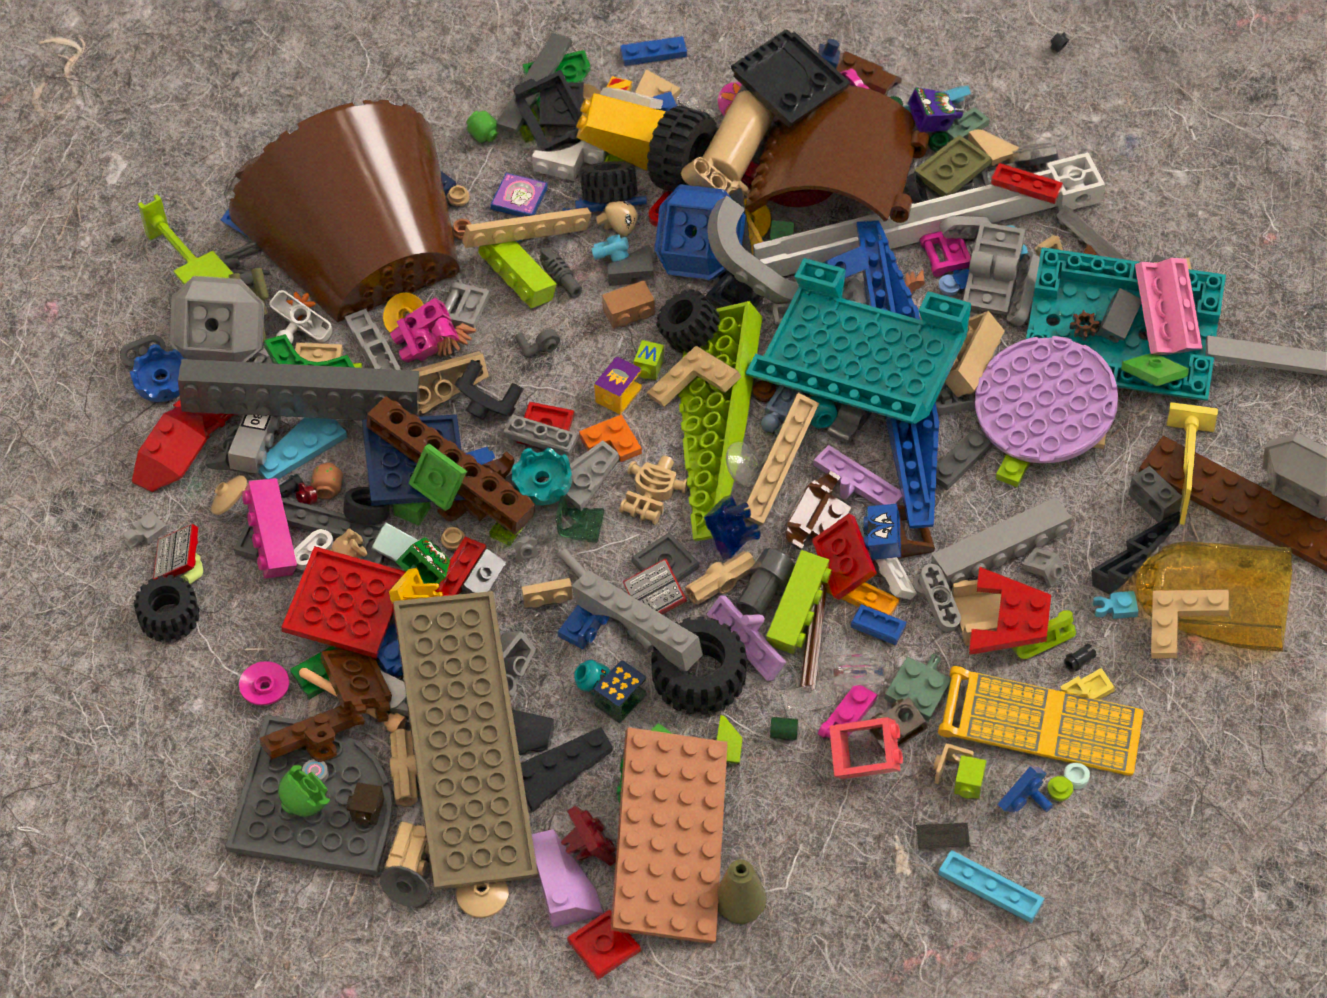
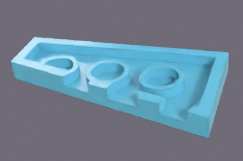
(301, 445)

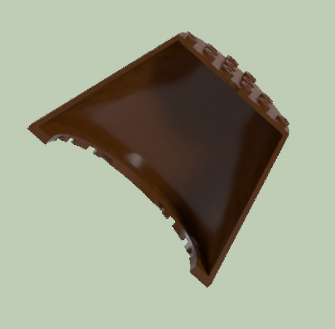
(351, 206)

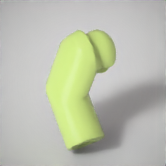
(194, 574)

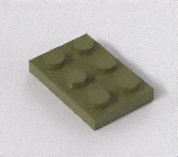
(953, 166)

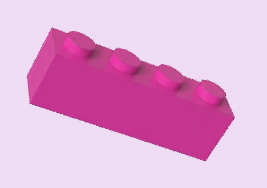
(269, 528)

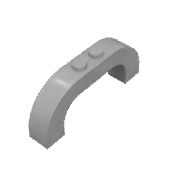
(740, 262)

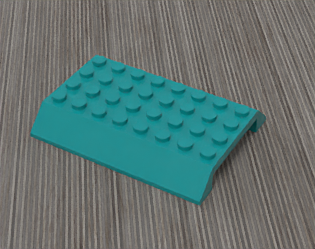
(861, 351)

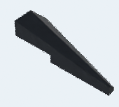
(1119, 569)

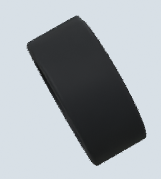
(359, 509)

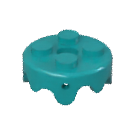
(547, 464)

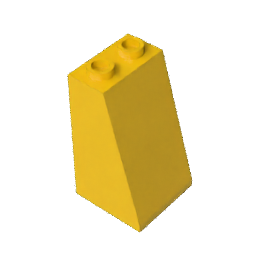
(618, 127)

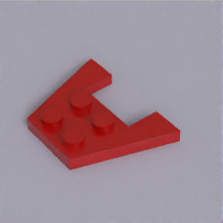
(1021, 617)

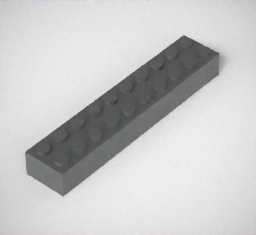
(293, 389)

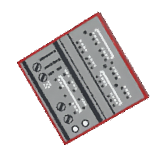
(176, 552)
(656, 587)

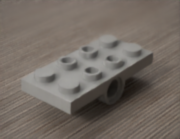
(994, 268)

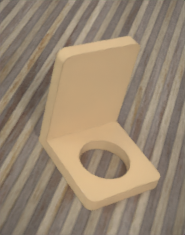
(948, 754)

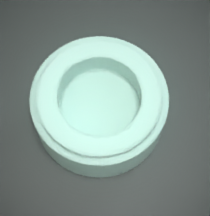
(1077, 774)

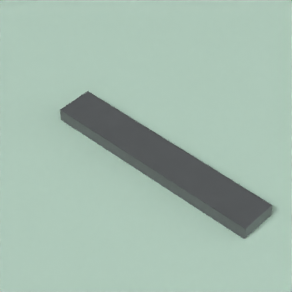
(543, 66)

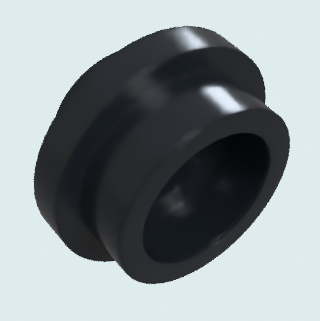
(1059, 41)

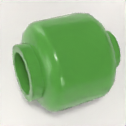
(482, 126)

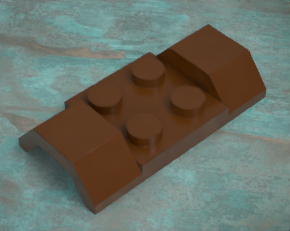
(870, 73)

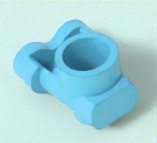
(615, 247)

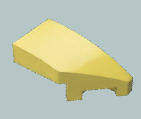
(1093, 686)

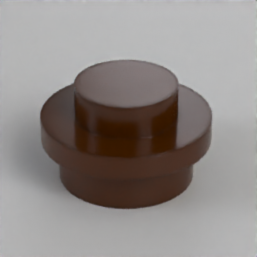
(764, 390)

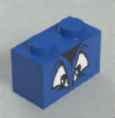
(883, 531)

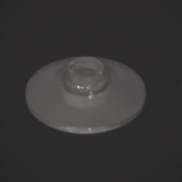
(743, 464)

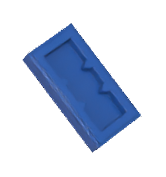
(878, 624)

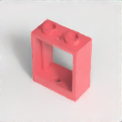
(841, 754)

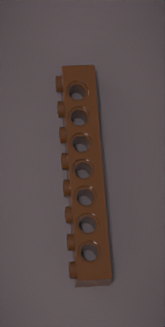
(511, 517)

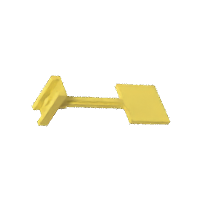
(1191, 419)

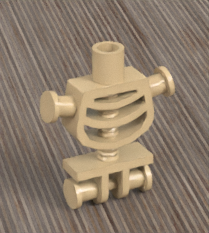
(655, 485)

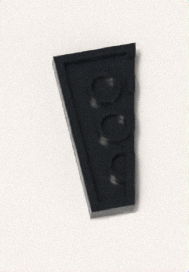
(561, 765)

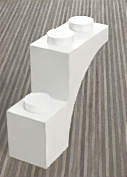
(567, 162)

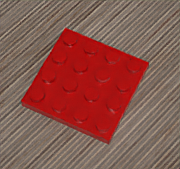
(343, 602)

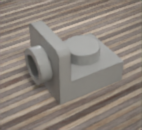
(1044, 564)

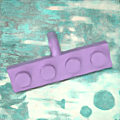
(857, 478)
(758, 650)

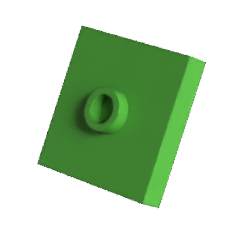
(1154, 369)
(437, 477)

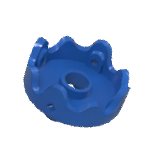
(151, 365)

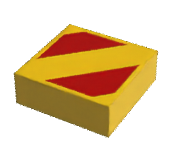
(620, 83)

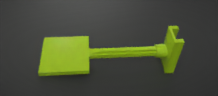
(156, 224)

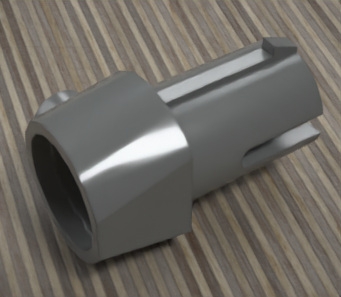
(770, 574)

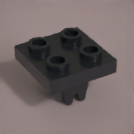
(731, 291)

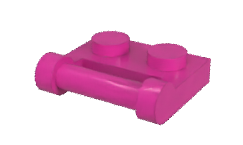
(953, 250)

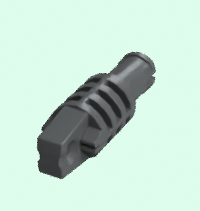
(560, 272)

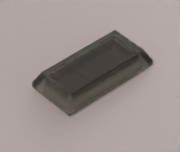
(942, 835)

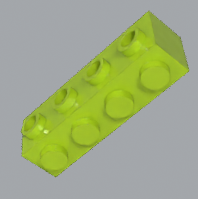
(519, 272)
(797, 602)

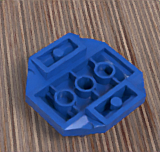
(674, 243)

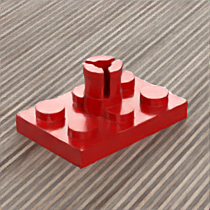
(846, 554)

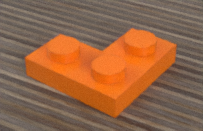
(614, 433)

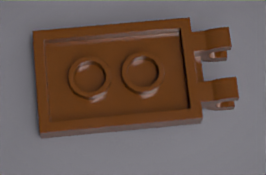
(357, 683)

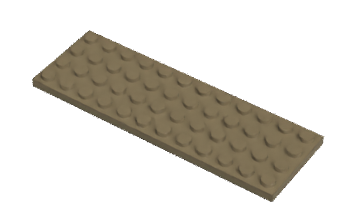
(464, 741)

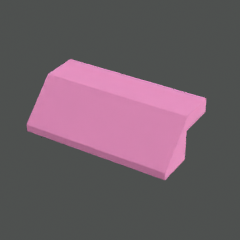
(1168, 306)

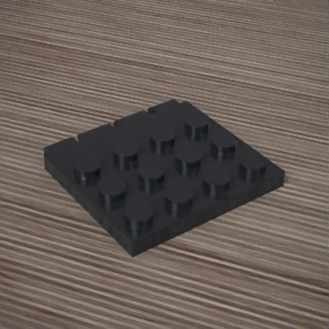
(789, 77)

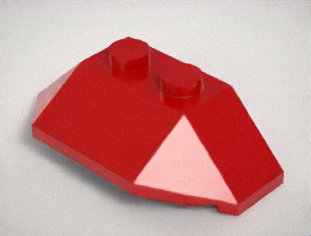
(169, 449)

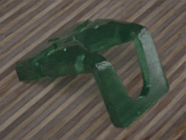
(588, 522)

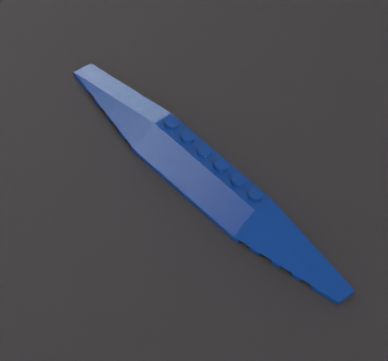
(915, 444)

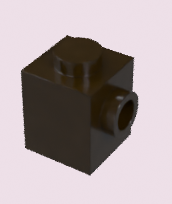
(365, 804)

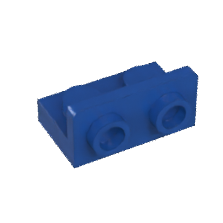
(581, 627)

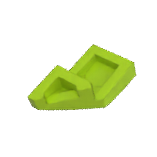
(729, 734)

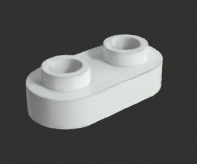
(305, 548)

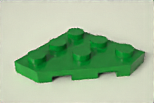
(574, 67)

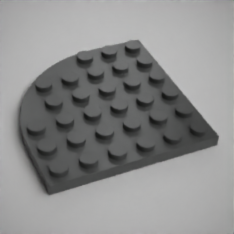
(325, 838)

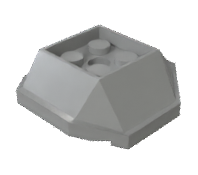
(232, 305)
(1298, 472)

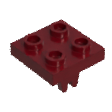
(588, 837)

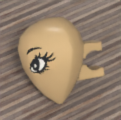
(619, 216)

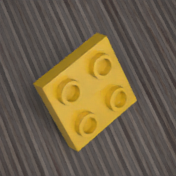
(412, 587)

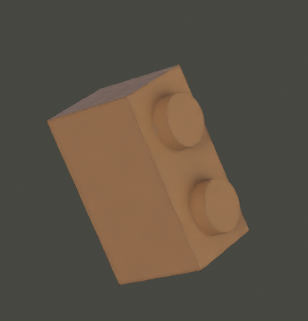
(628, 304)

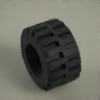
(608, 182)
(688, 320)
(161, 593)

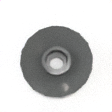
(404, 886)

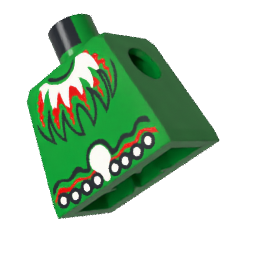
(428, 560)

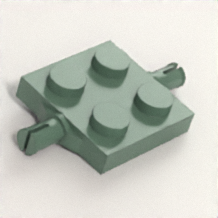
(921, 684)

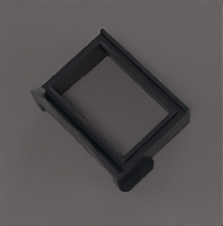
(532, 87)

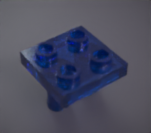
(728, 526)

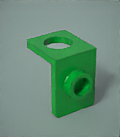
(781, 229)

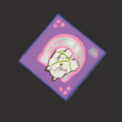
(519, 195)

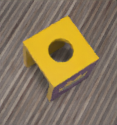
(617, 385)

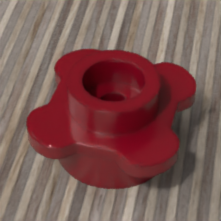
(306, 494)

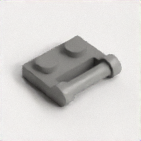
(470, 306)

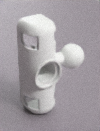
(310, 325)

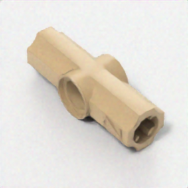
(720, 578)
(403, 768)

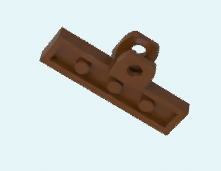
(314, 733)

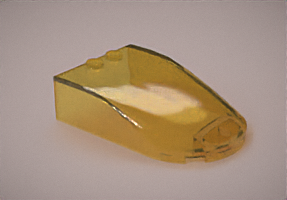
(1256, 583)

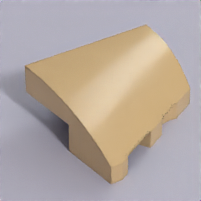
(993, 146)

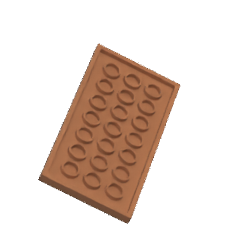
(669, 836)

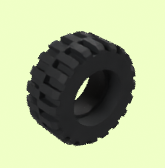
(677, 141)
(709, 691)

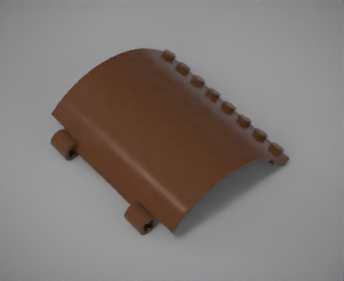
(848, 146)

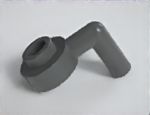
(545, 341)

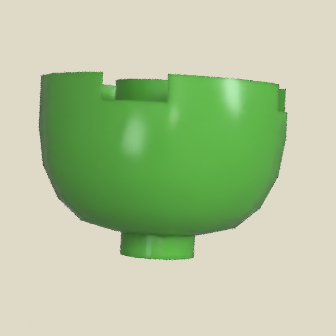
(302, 793)

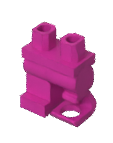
(416, 331)

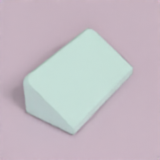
(392, 542)

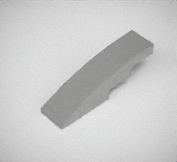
(370, 341)

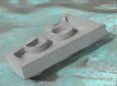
(590, 472)

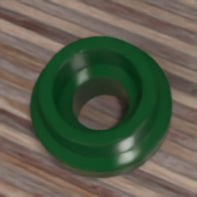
(938, 141)

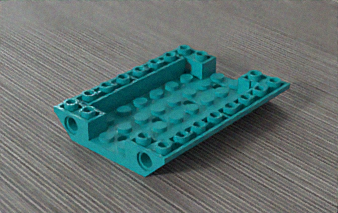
(1080, 281)

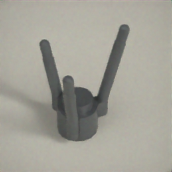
(232, 261)

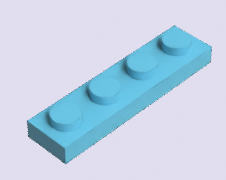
(991, 886)

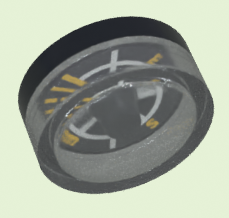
(1035, 155)

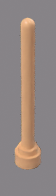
(394, 721)

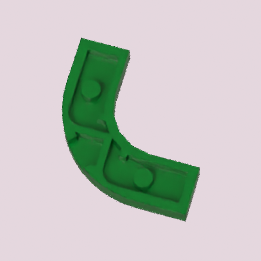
(282, 352)

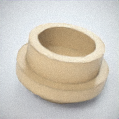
(458, 196)
(452, 538)

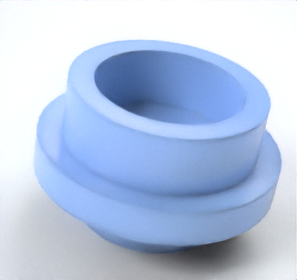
(948, 285)

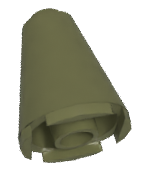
(741, 893)

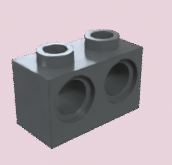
(1154, 494)

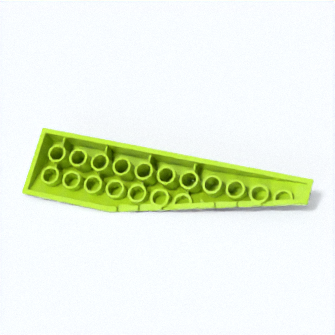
(718, 418)

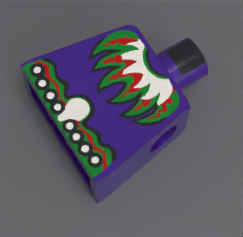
(933, 110)

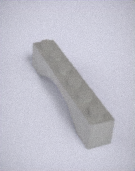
(605, 599)

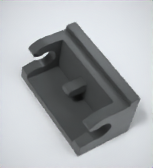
(1119, 316)

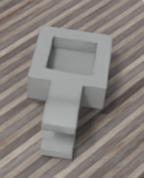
(146, 528)

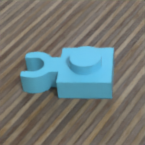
(1119, 604)

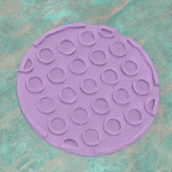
(1046, 399)

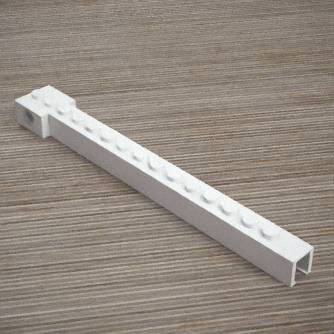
(1080, 188)

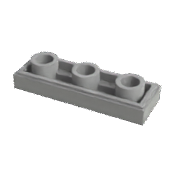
(540, 435)

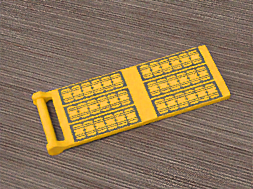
(1044, 722)

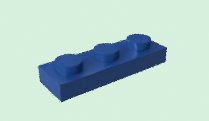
(653, 51)

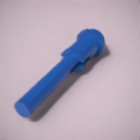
(595, 207)

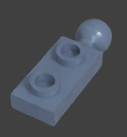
(778, 408)

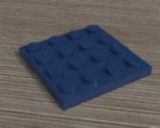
(391, 470)

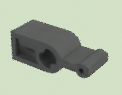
(848, 422)

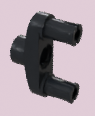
(481, 402)

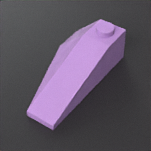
(565, 886)

